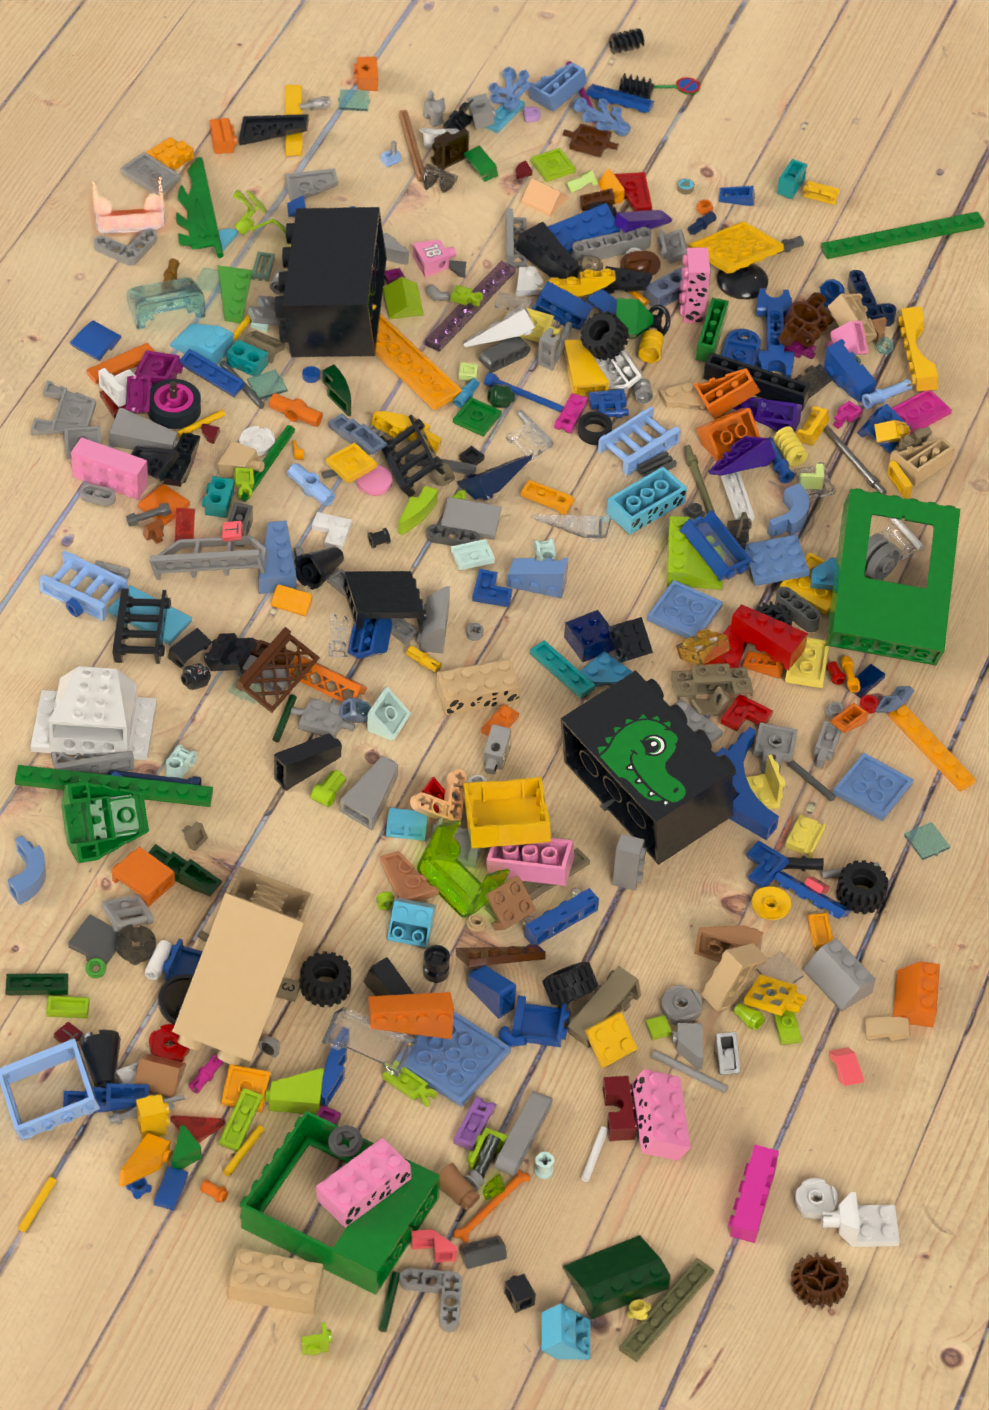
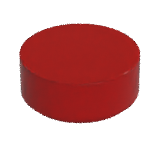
(869, 703)

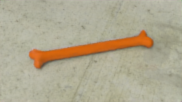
(480, 1216)

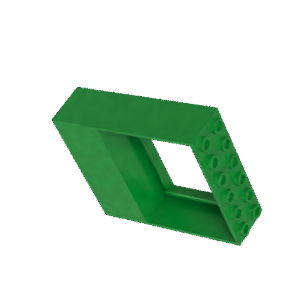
(370, 1243)

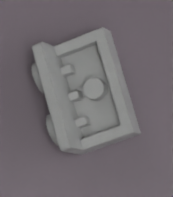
(673, 245)

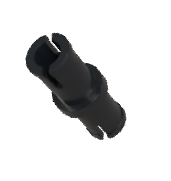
(805, 863)

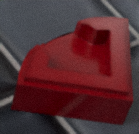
(523, 170)
(210, 432)

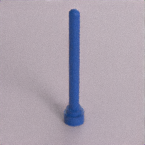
(492, 379)

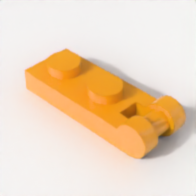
(547, 496)

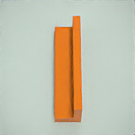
(332, 676)

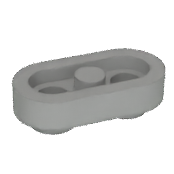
(97, 494)

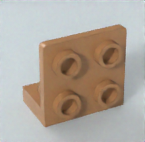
(510, 903)

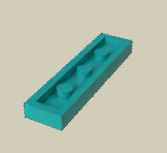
(562, 669)

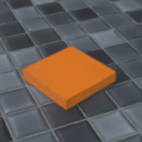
(161, 495)

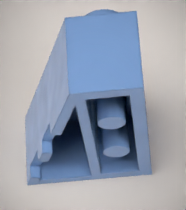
(559, 87)
(539, 577)

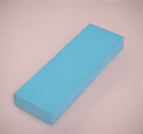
(504, 116)

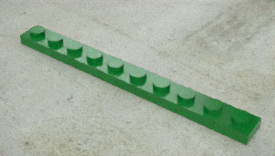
(902, 235)
(151, 789)

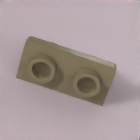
(265, 343)

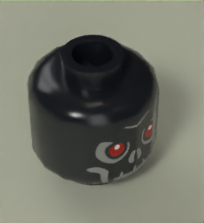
(195, 676)

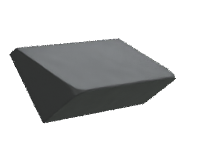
(483, 1252)

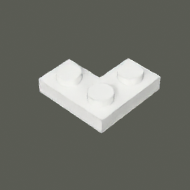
(336, 527)

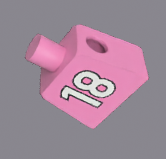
(432, 256)

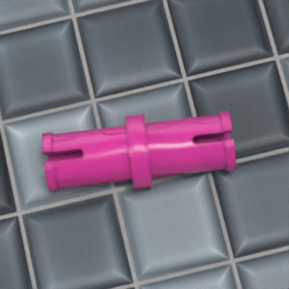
(205, 1074)

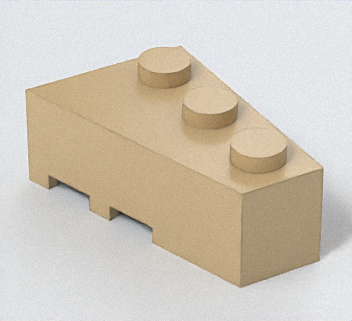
(850, 308)
(924, 460)
(731, 975)

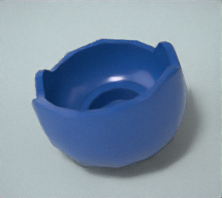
(831, 290)

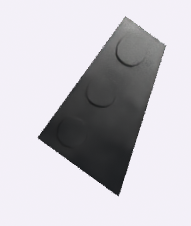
(628, 280)
(158, 460)

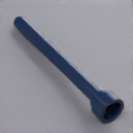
(195, 780)

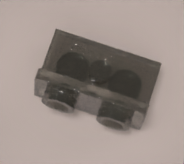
(816, 377)
(740, 529)

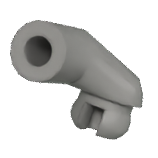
(436, 295)

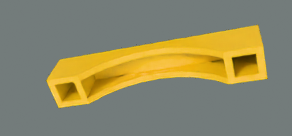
(924, 371)

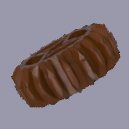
(828, 1273)

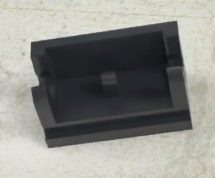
(188, 647)

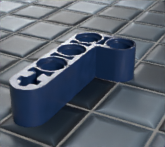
(858, 285)

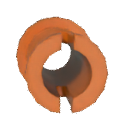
(215, 1191)

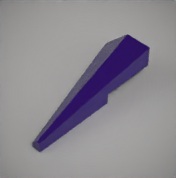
(773, 413)

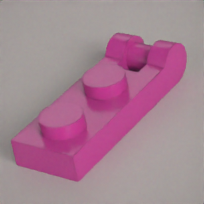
(571, 413)

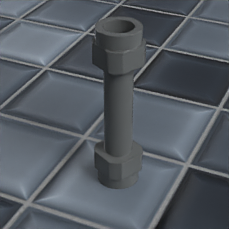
(163, 509)

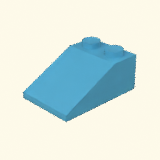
(206, 340)

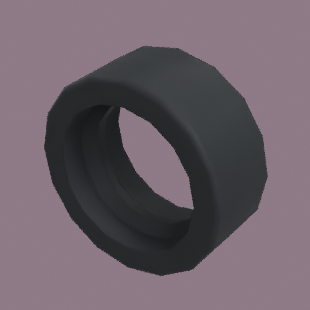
(593, 418)

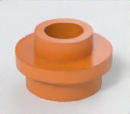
(704, 206)

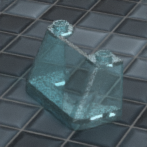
(163, 297)

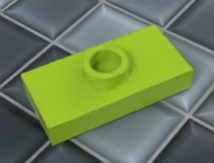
(787, 1028)

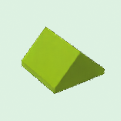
(402, 299)

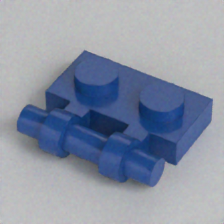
(609, 399)

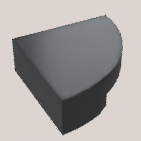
(458, 267)

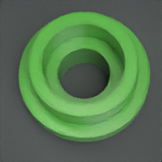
(95, 962)

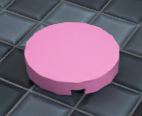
(375, 482)

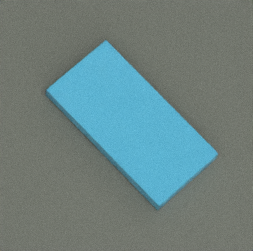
(175, 620)

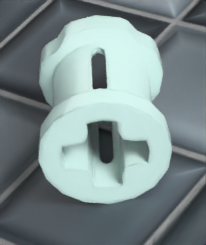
(544, 1165)

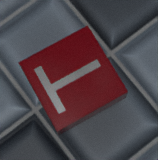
(67, 1032)

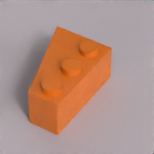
(727, 392)

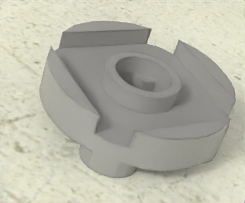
(681, 1014)

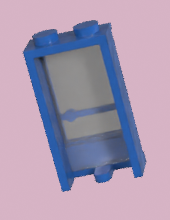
(716, 546)

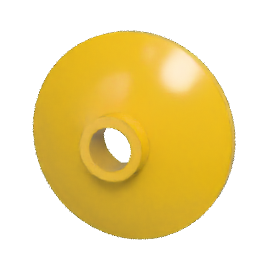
(774, 897)

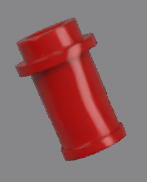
(837, 676)

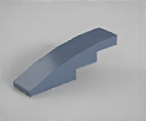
(356, 433)

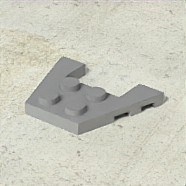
(72, 411)

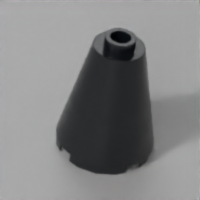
(317, 566)
(101, 1055)

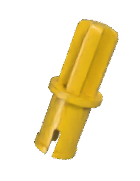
(423, 659)

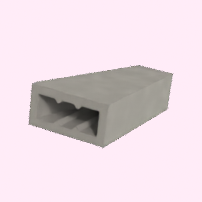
(133, 430)
(368, 796)

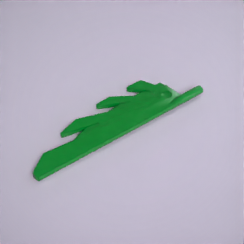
(200, 212)

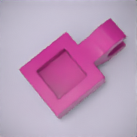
(848, 412)

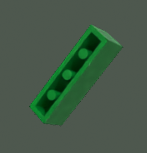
(712, 328)

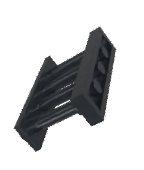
(393, 458)
(125, 617)

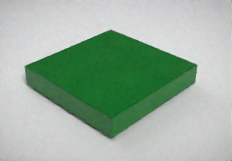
(477, 417)

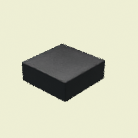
(472, 456)

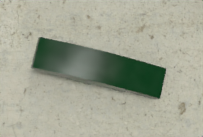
(187, 872)

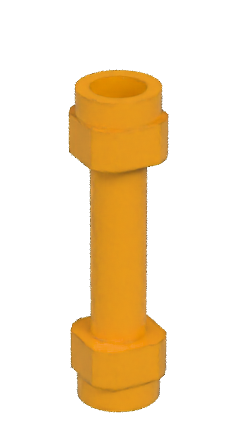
(847, 665)

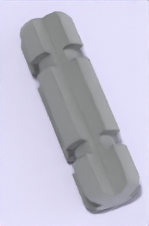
(116, 569)

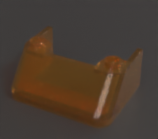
(129, 220)

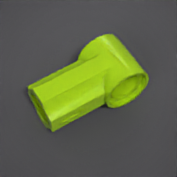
(326, 791)

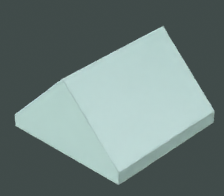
(387, 715)

